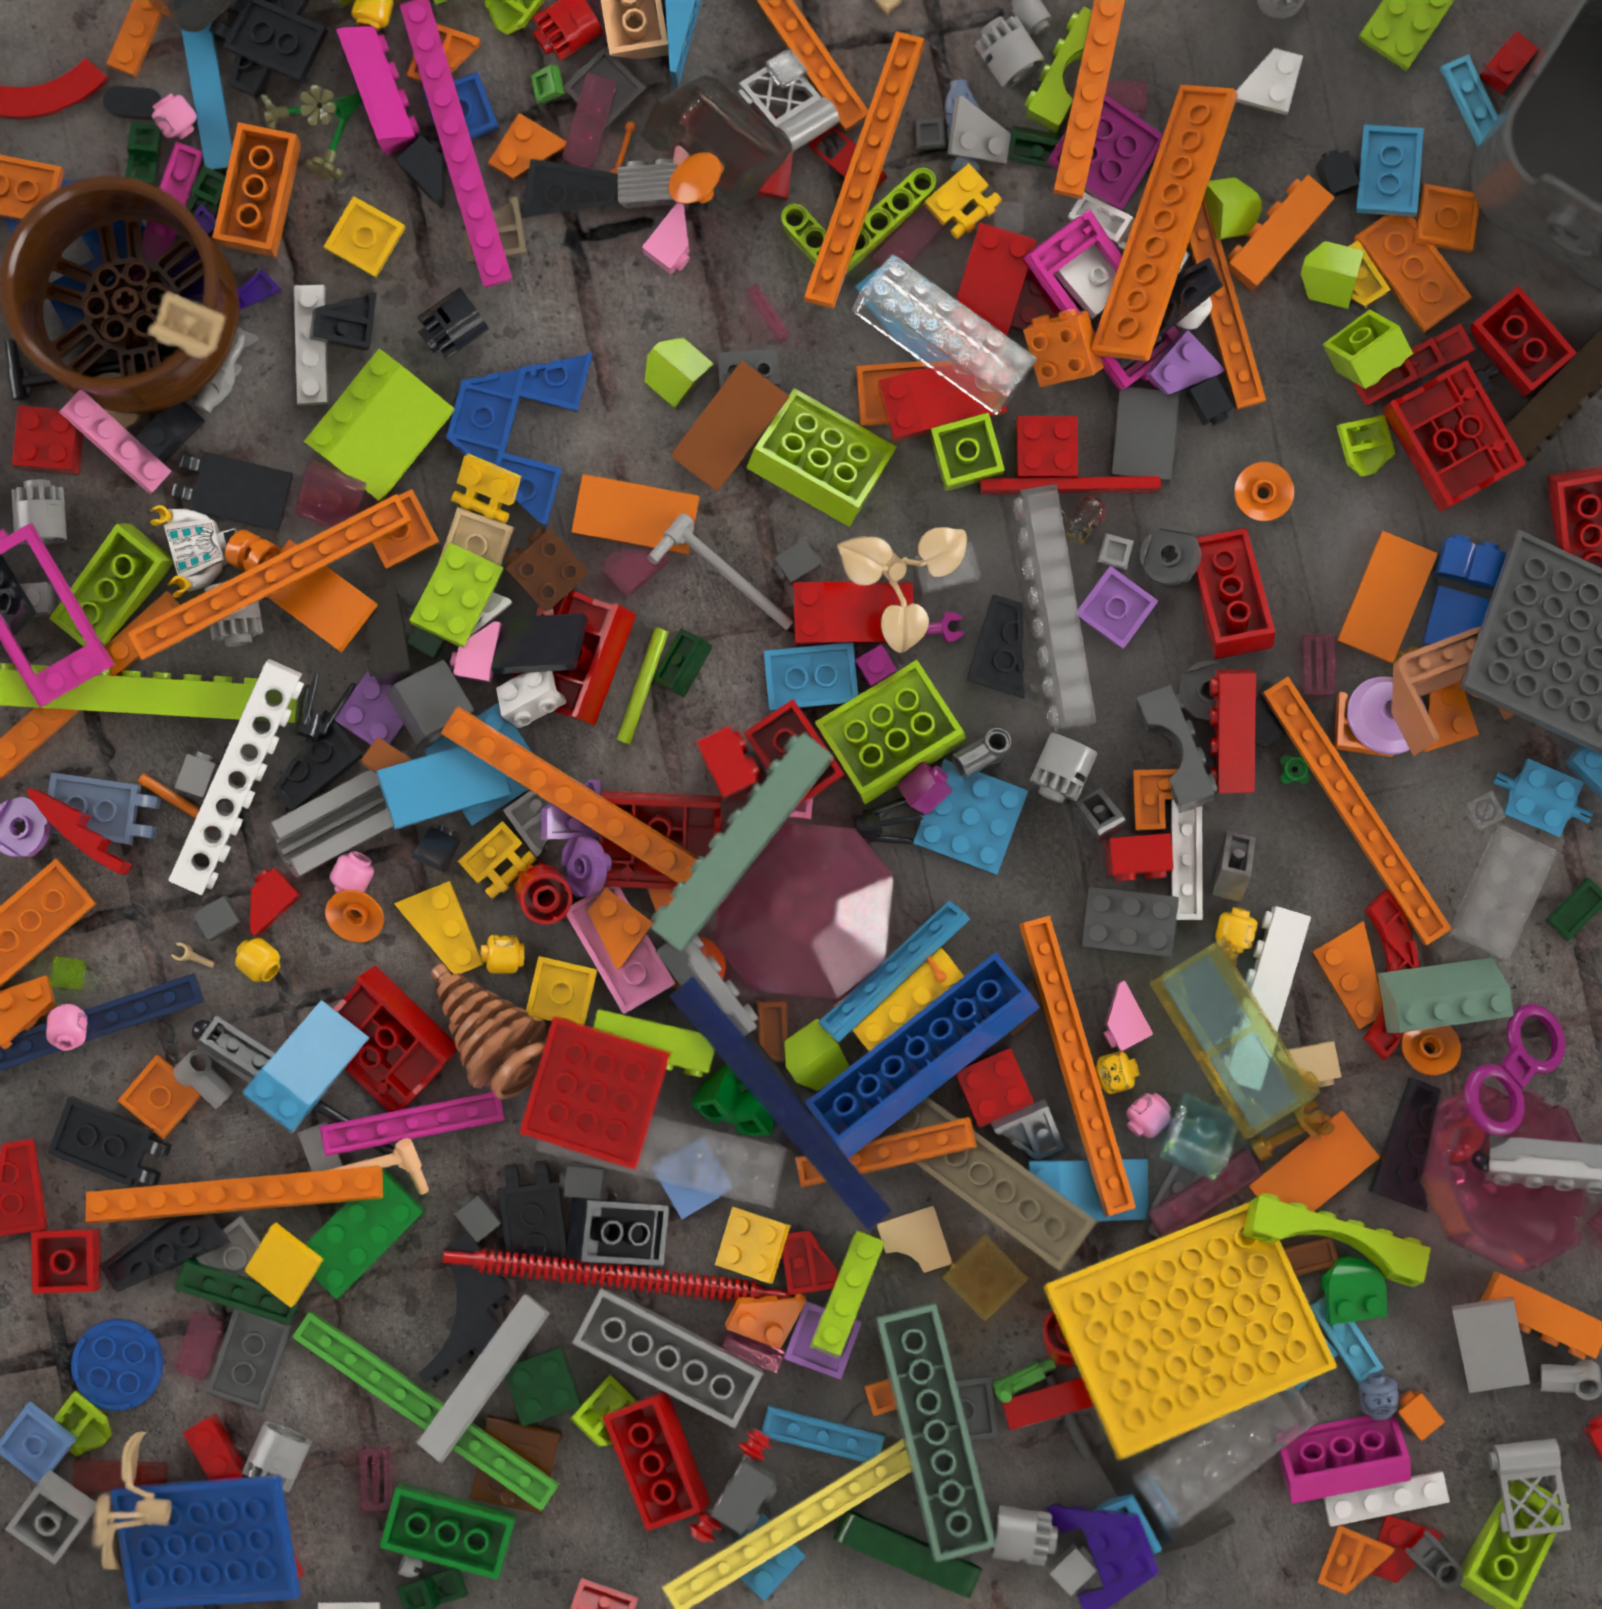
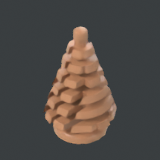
(495, 1040)

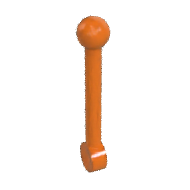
(630, 127)
(940, 976)

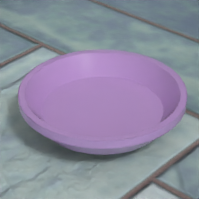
(1372, 718)

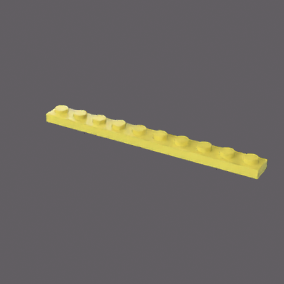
(788, 1527)

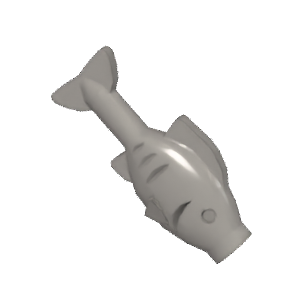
(222, 383)

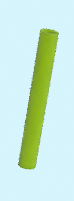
(642, 686)

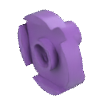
(35, 833)
(585, 866)

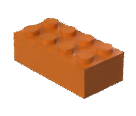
(257, 190)

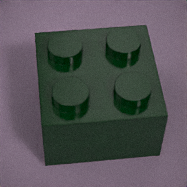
(543, 1385)

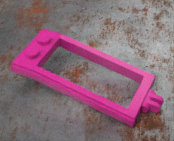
(1062, 249)
(72, 669)

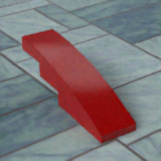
(1424, 361)
(72, 826)

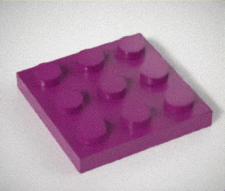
(1119, 156)

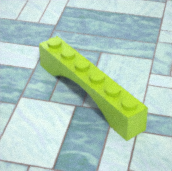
(1395, 1258)

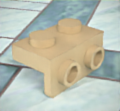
(187, 325)

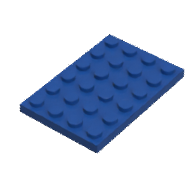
(219, 1547)

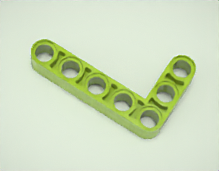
(870, 236)

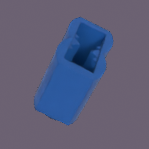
(1470, 562)

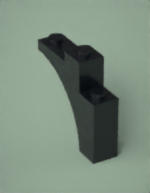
(474, 1320)

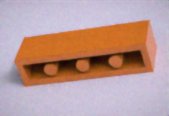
(1279, 233)
(1548, 1316)

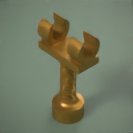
(1311, 1123)

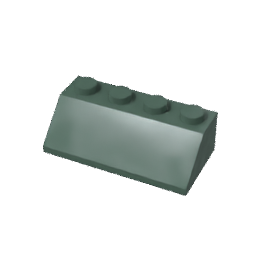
(1444, 995)

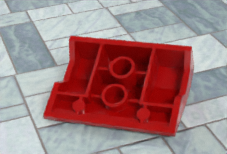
(1453, 436)
(599, 655)
(682, 818)
(403, 1041)

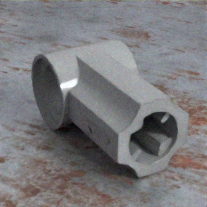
(197, 1072)
(1582, 1379)

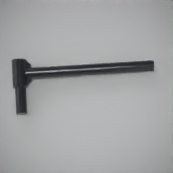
(22, 383)

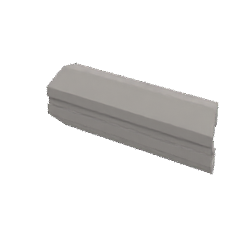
(332, 823)

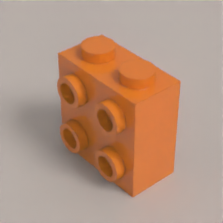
(1062, 347)

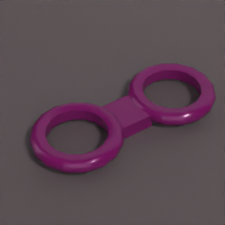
(1514, 1070)

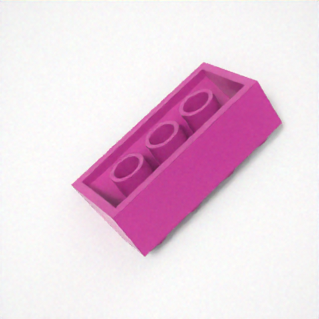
(378, 88)
(1345, 1458)

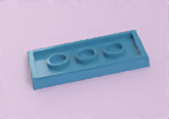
(439, 786)

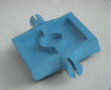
(1543, 797)

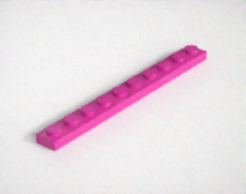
(456, 143)

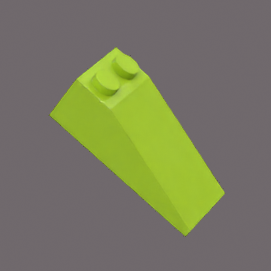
(115, 582)
(1504, 1567)

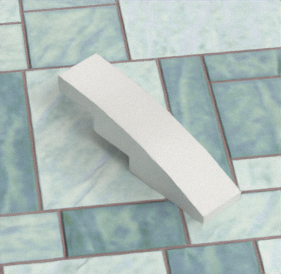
(1113, 221)

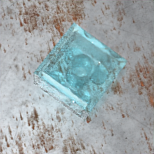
(1199, 1136)

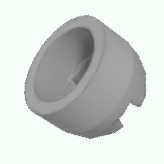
(407, 1566)

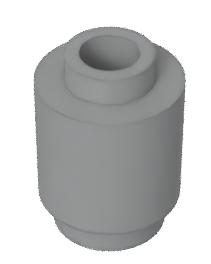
(1032, 15)

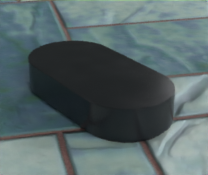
(130, 102)

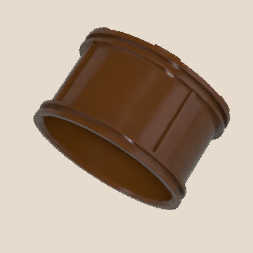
(37, 251)

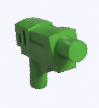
(1013, 1383)

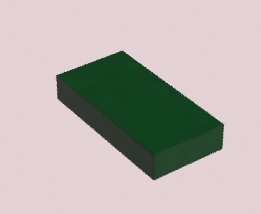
(1576, 909)

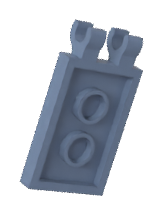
(109, 803)

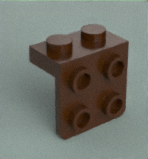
(546, 568)

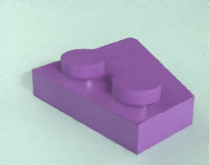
(1183, 364)
(561, 825)

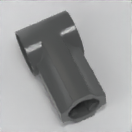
(981, 754)

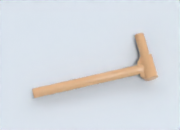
(406, 1158)

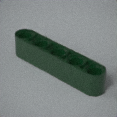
(906, 1553)

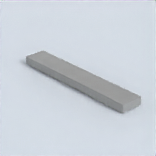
(483, 1378)

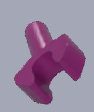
(941, 627)

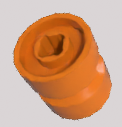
(248, 550)

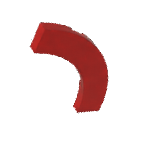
(52, 96)
(1400, 955)

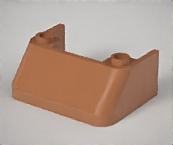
(1423, 673)

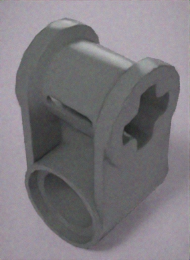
(1432, 1558)

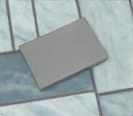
(1491, 1344)

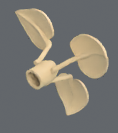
(871, 557)
(147, 1512)

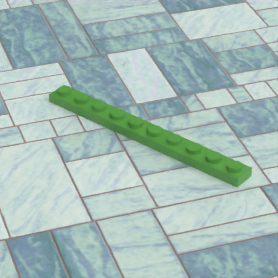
(422, 1408)

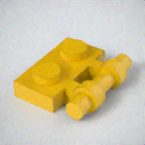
(956, 195)
(489, 480)
(492, 852)

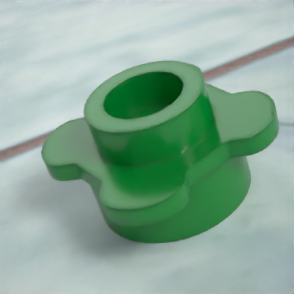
(1288, 775)

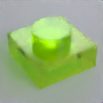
(68, 973)

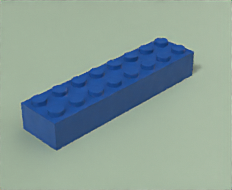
(922, 1055)

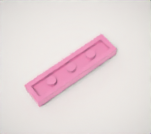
(115, 441)

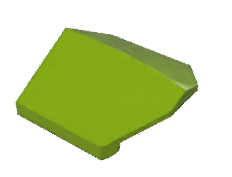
(512, 14)
(1232, 207)
(1331, 273)
(675, 369)
(1366, 444)
(813, 1057)
(602, 1400)
(85, 1423)

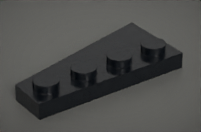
(163, 1248)

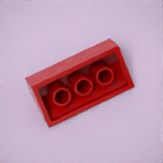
(656, 1460)

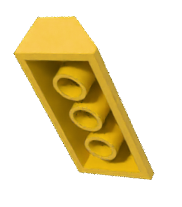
(906, 1000)

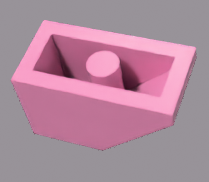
(669, 242)
(476, 658)
(1125, 1020)

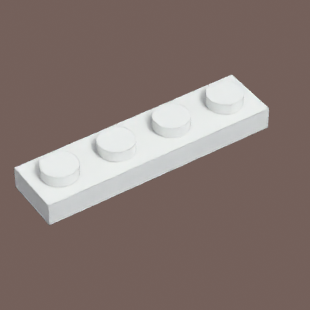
(310, 354)
(1187, 862)
(1418, 1493)

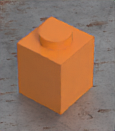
(1418, 1414)

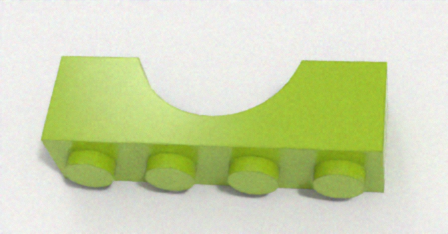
(1051, 101)
(847, 1294)

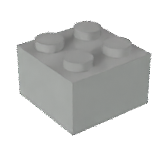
(51, 1517)

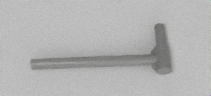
(681, 532)

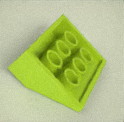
(379, 424)
(821, 457)
(891, 731)

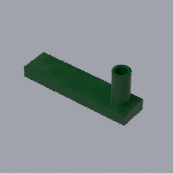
(232, 1291)

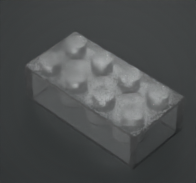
(1502, 893)

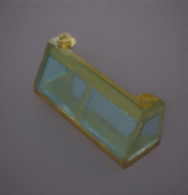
(1233, 1038)

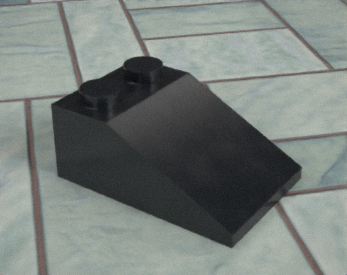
(617, 1232)

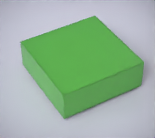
(547, 84)

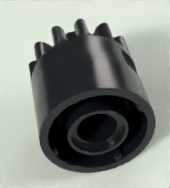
(451, 324)

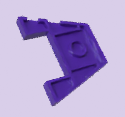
(253, 291)
(1117, 1549)

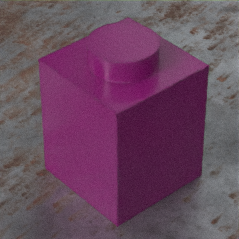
(875, 666)
(925, 787)

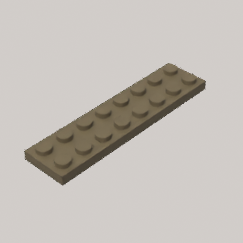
(1003, 1190)

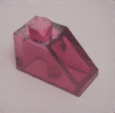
(632, 569)

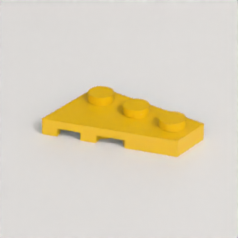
(443, 926)

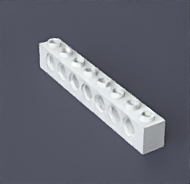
(186, 871)

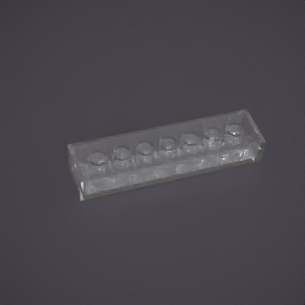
(1055, 608)
(699, 1162)

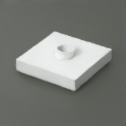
(1088, 280)

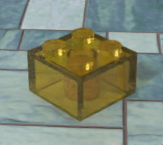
(984, 1277)

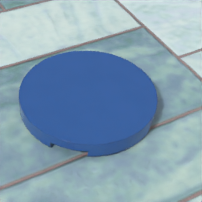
(117, 1364)

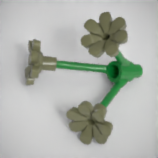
(319, 108)

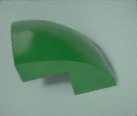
(729, 1100)

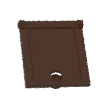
(532, 1443)

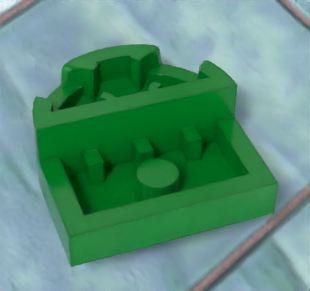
(1353, 1291)

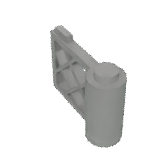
(799, 124)
(1523, 1462)

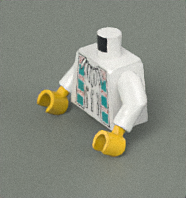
(195, 547)

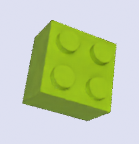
(1367, 349)
(966, 452)

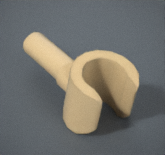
(192, 956)

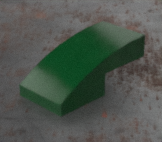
(144, 152)
(207, 192)
(433, 1590)

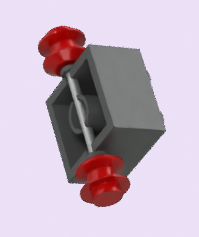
(742, 1494)

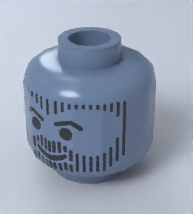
(1379, 1396)

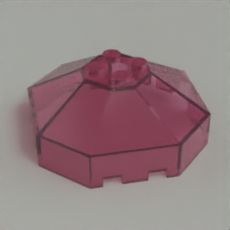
(808, 913)
(1501, 1223)

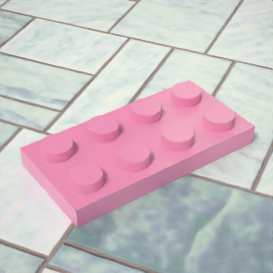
(641, 975)

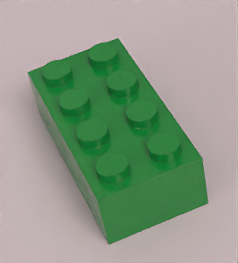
(362, 1234)
(448, 1530)

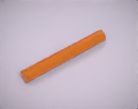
(170, 796)

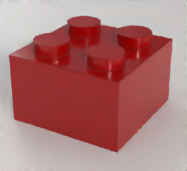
(46, 442)
(1046, 446)
(1138, 855)
(994, 1087)
(66, 1260)

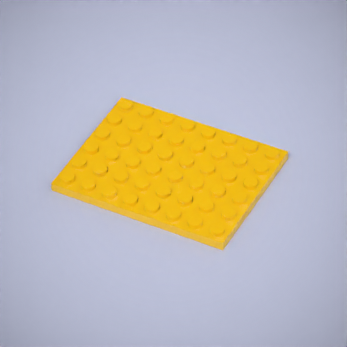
(1187, 1330)

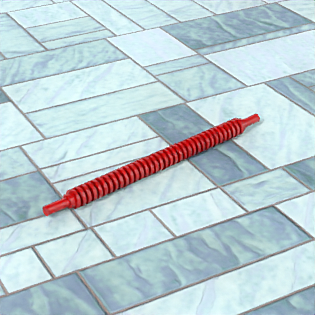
(480, 1260)

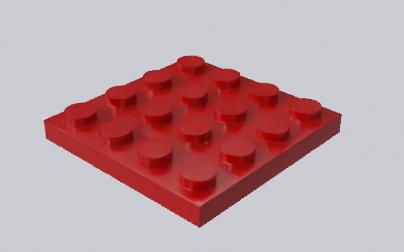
(595, 1092)

